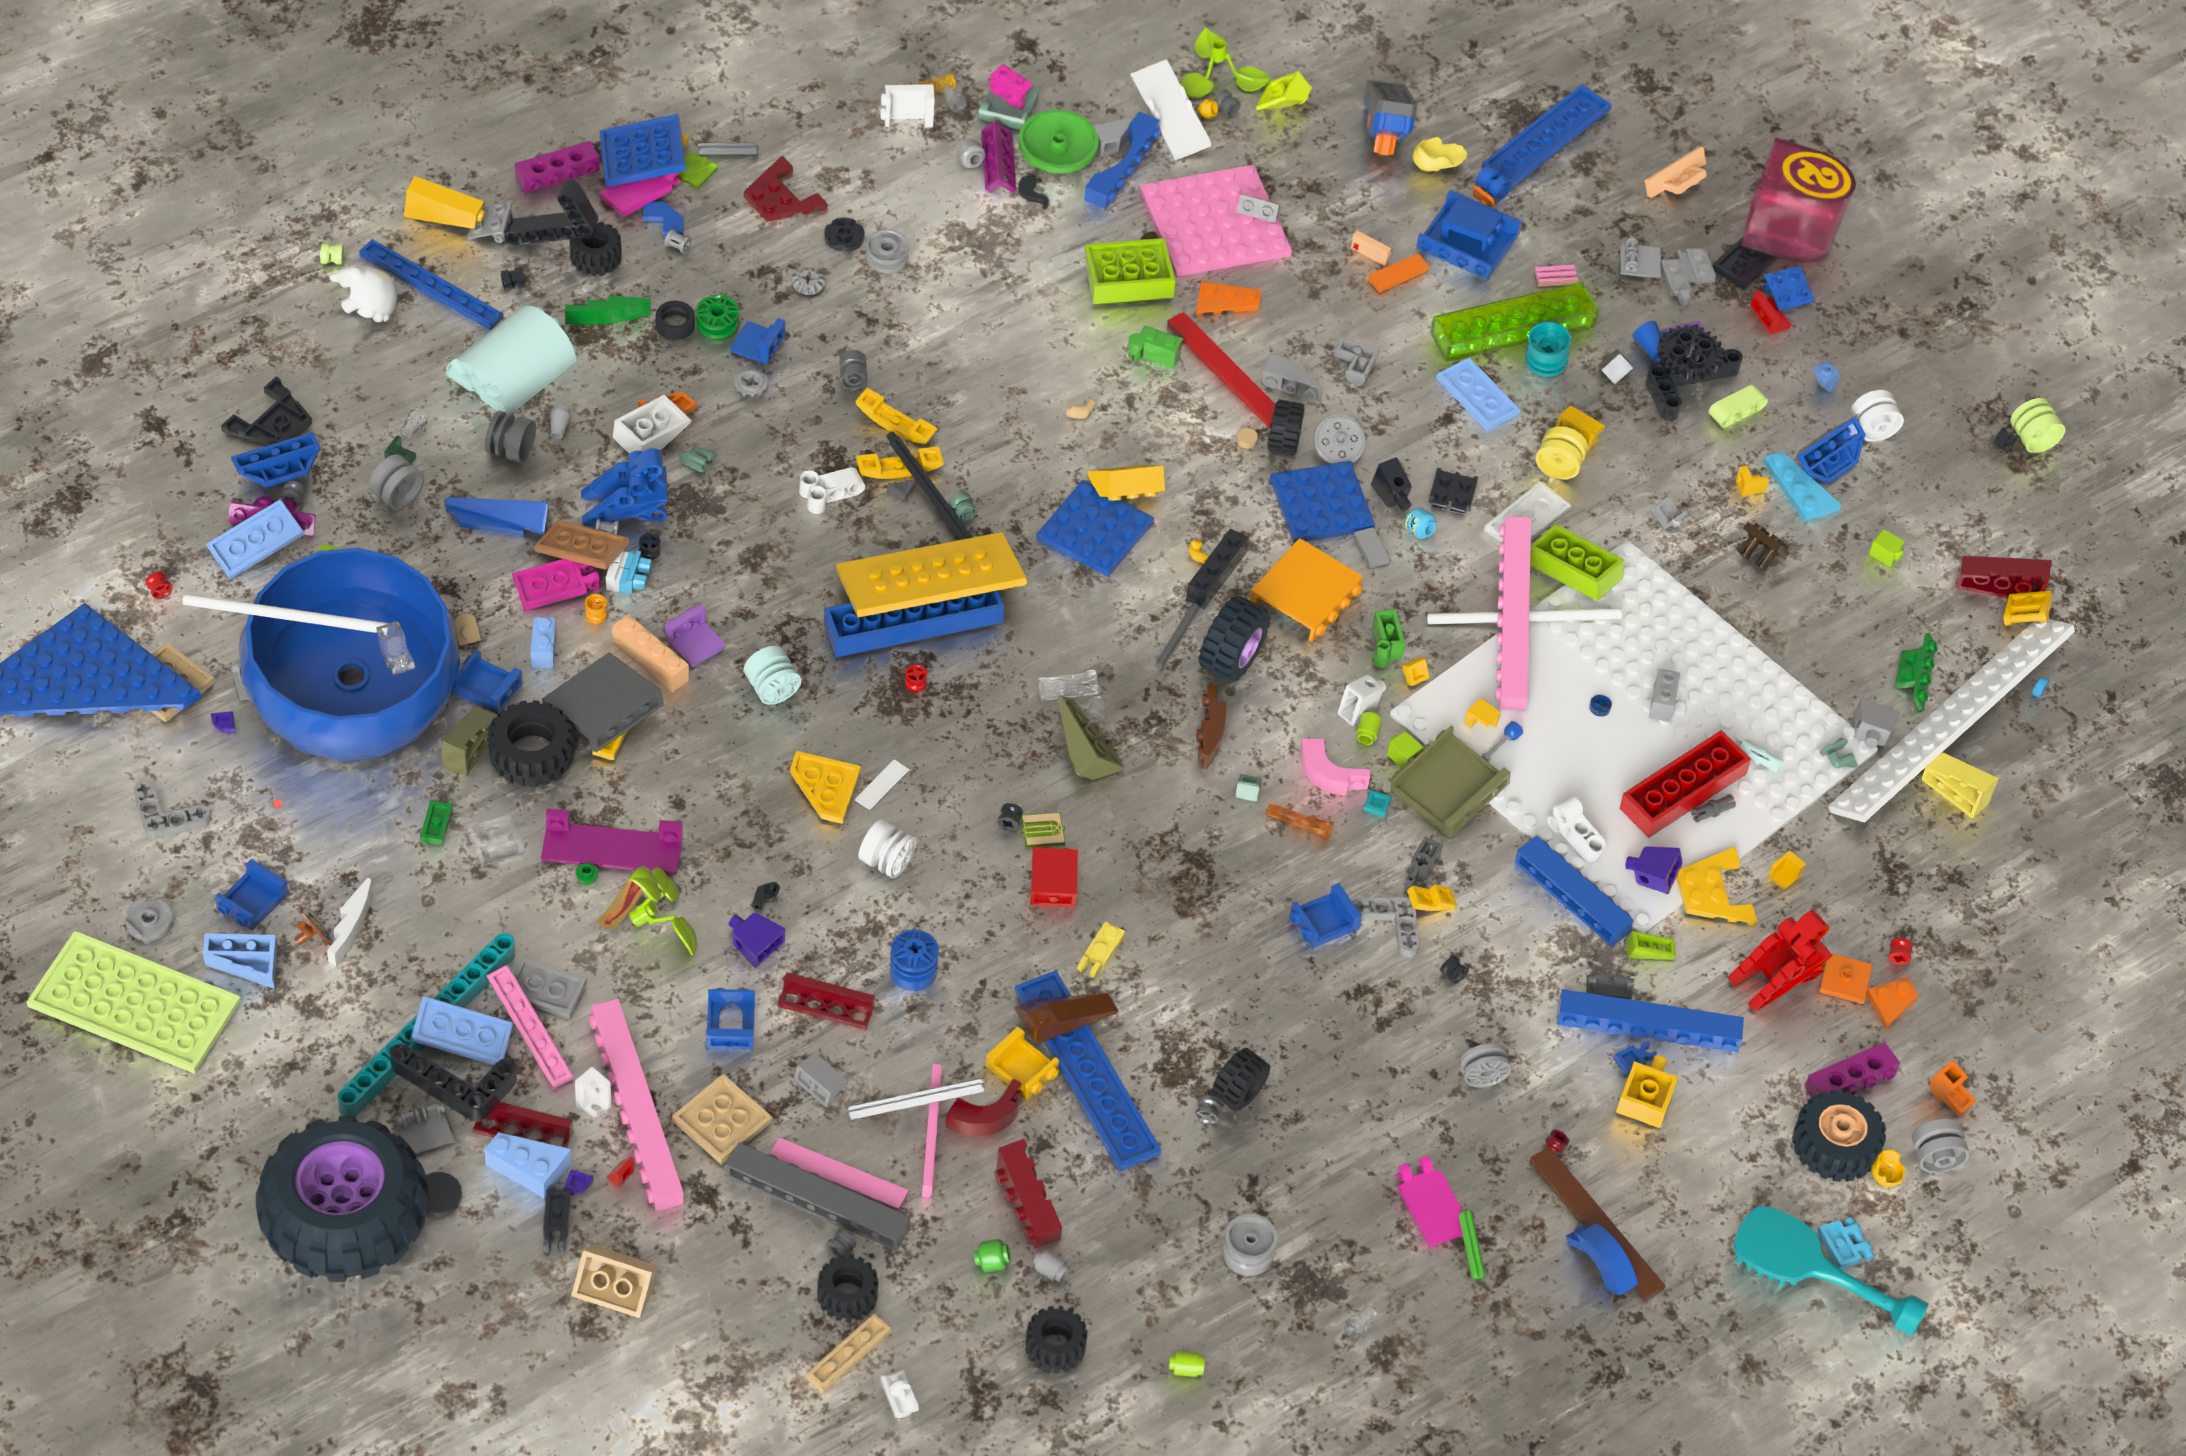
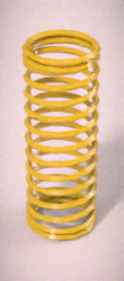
(947, 80)

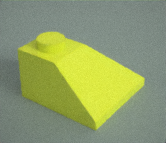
(1285, 92)

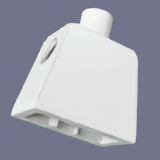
(1359, 698)

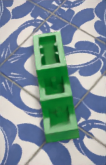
(607, 312)

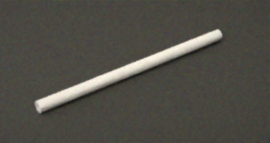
(281, 613)
(1538, 615)

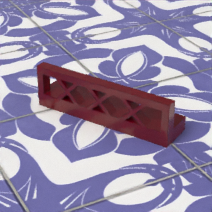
(829, 997)
(529, 1120)

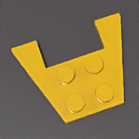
(1704, 889)

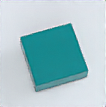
(1377, 803)

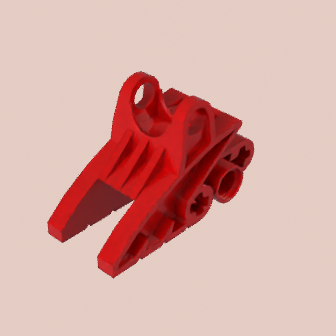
(1786, 958)

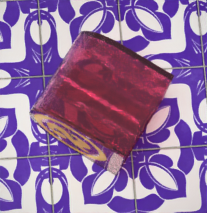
(1798, 203)

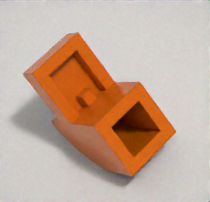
(1947, 1087)

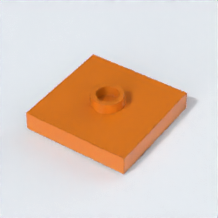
(1846, 978)

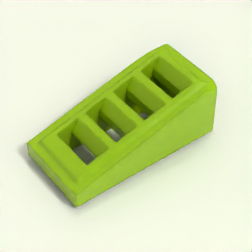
(1636, 946)

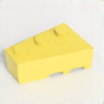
(1960, 783)

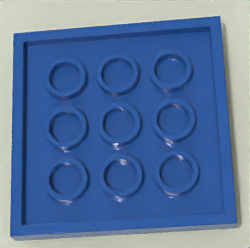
(642, 150)
(1322, 501)
(1095, 529)

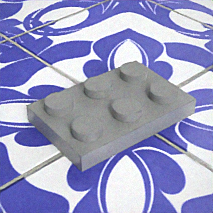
(549, 987)

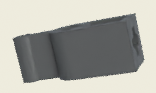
(1423, 862)

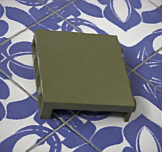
(1448, 783)

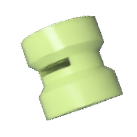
(332, 253)

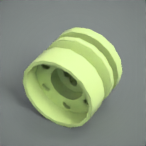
(2037, 425)

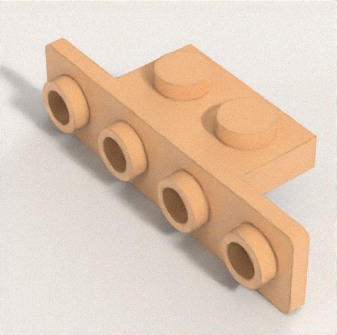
(1679, 174)

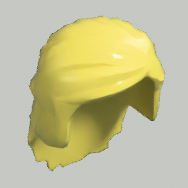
(1433, 155)

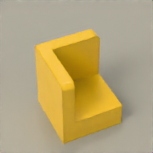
(1750, 484)
(1482, 712)
(1787, 870)

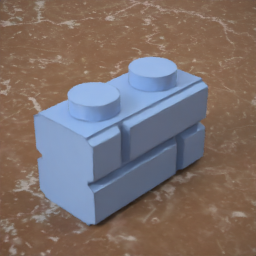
(543, 642)

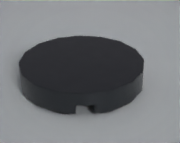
(844, 234)
(444, 1194)

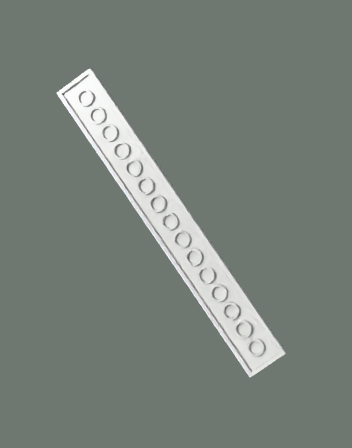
(1950, 720)

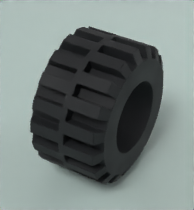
(598, 252)
(1286, 427)
(1241, 1079)
(847, 1271)
(1056, 1356)

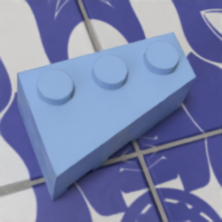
(243, 956)
(528, 1162)

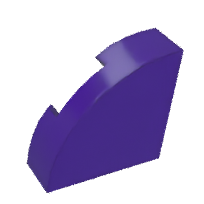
(224, 721)
(578, 1182)

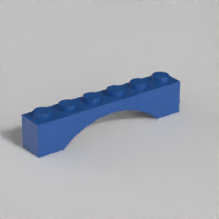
(1105, 185)

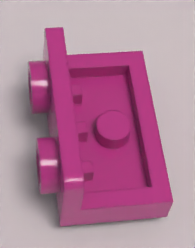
(1010, 86)

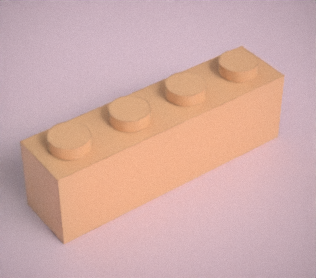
(650, 653)

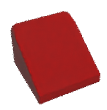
(622, 1171)

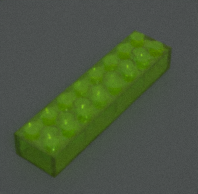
(1510, 320)

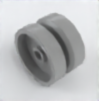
(396, 482)
(1940, 1146)
(1249, 1244)

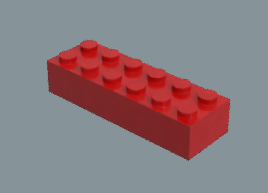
(1685, 783)

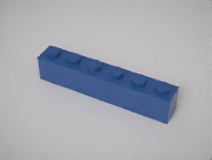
(1574, 891)

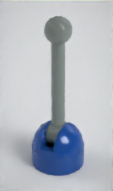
(1512, 732)

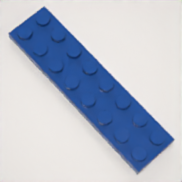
(1549, 134)

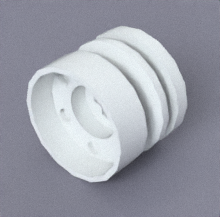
(887, 848)

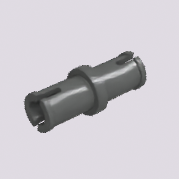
(1713, 808)

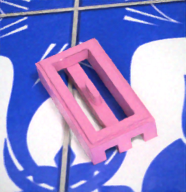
(1553, 275)

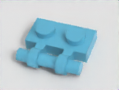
(1840, 1246)

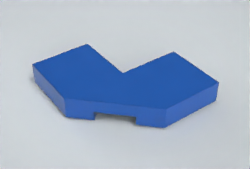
(664, 213)

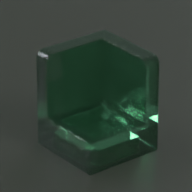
(396, 448)

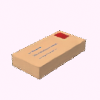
(1371, 248)

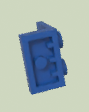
(758, 341)

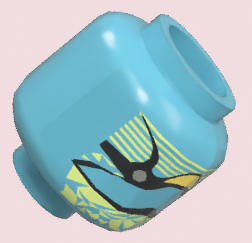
(1420, 523)

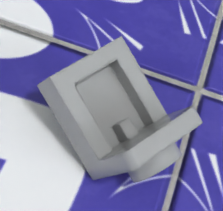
(1668, 513)

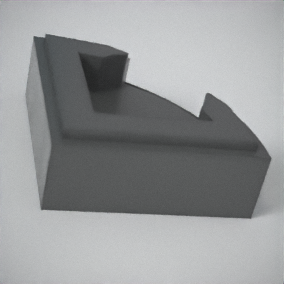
(901, 489)

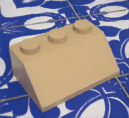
(614, 1280)

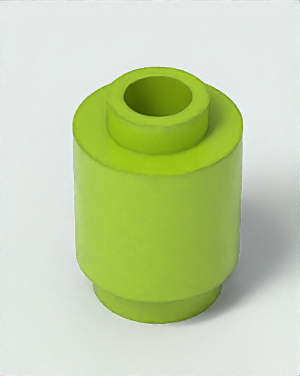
(1368, 728)
(1187, 1363)

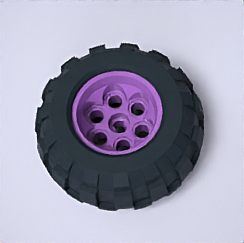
(346, 1231)

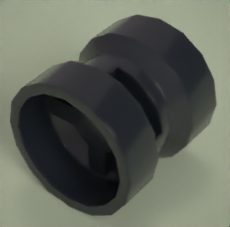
(512, 279)

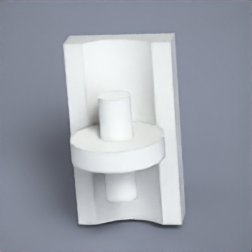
(899, 1394)

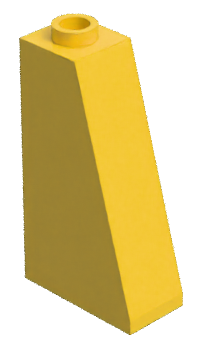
(441, 205)

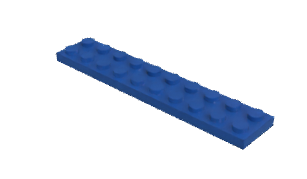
(1095, 1083)

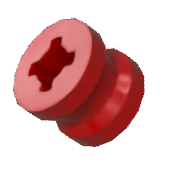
(158, 585)
(920, 674)
(1900, 951)

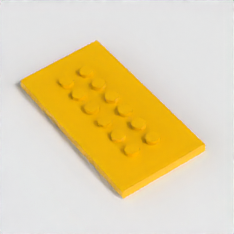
(930, 574)

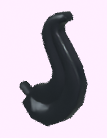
(1026, 191)

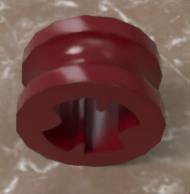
(1557, 1141)

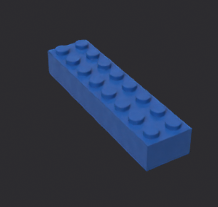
(860, 634)

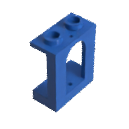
(730, 1038)

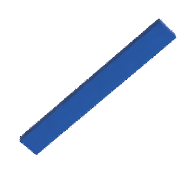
(431, 284)

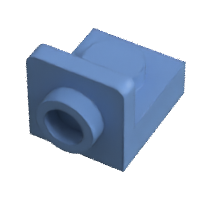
(1827, 375)

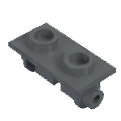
(1610, 986)

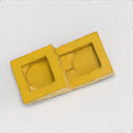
(1432, 899)

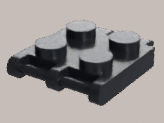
(1452, 491)

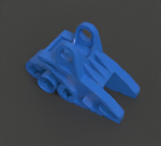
(629, 493)

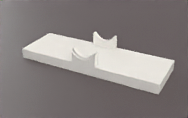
(1170, 105)

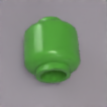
(992, 1255)

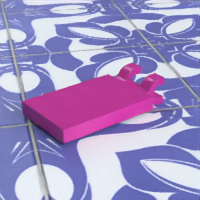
(634, 195)
(554, 583)
(1430, 1202)

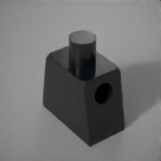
(1392, 484)

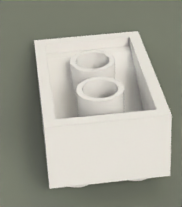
(650, 425)

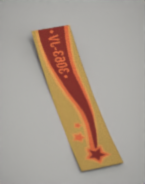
(620, 906)

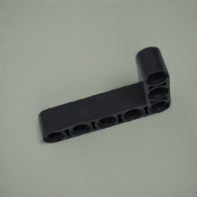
(575, 223)
(1663, 384)
(453, 1085)

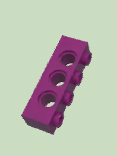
(557, 167)
(1860, 1066)

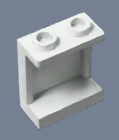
(908, 103)

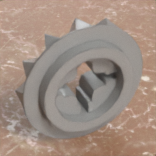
(815, 285)
(746, 377)

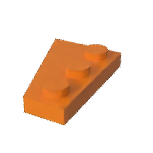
(1223, 297)

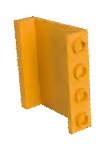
(1308, 587)

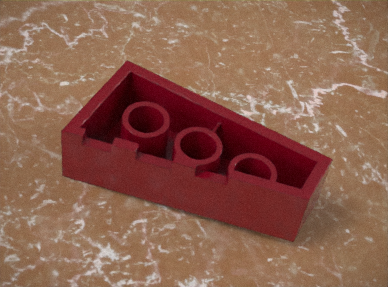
(2003, 575)
(1027, 1194)

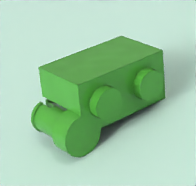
(1157, 345)
(1388, 638)

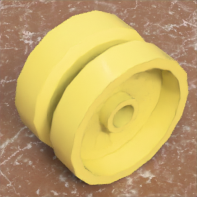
(1561, 452)

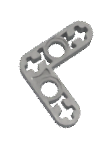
(158, 818)
(1394, 913)

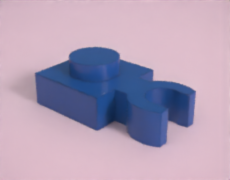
(1627, 1057)

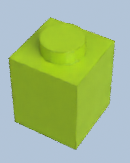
(1887, 548)
(1403, 748)

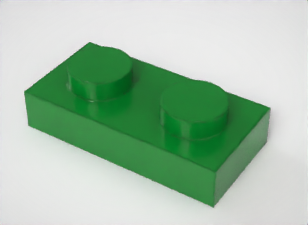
(436, 822)

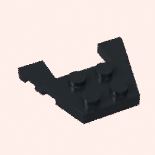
(278, 423)

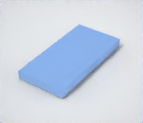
(1478, 394)
(255, 539)
(461, 1031)

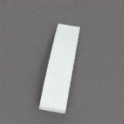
(352, 918)

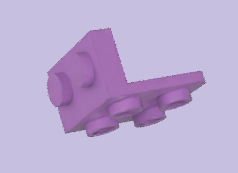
(692, 636)

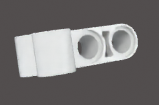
(829, 487)
(1568, 818)

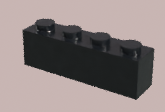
(1217, 568)

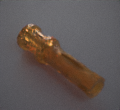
(1312, 821)

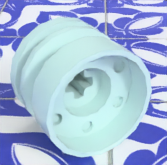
(772, 675)

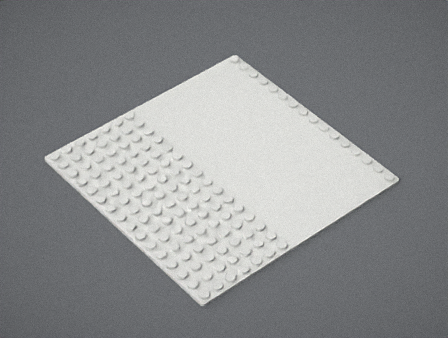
(1596, 759)

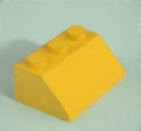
(1128, 481)

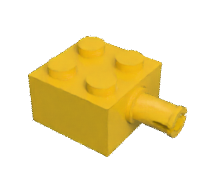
(1648, 1092)

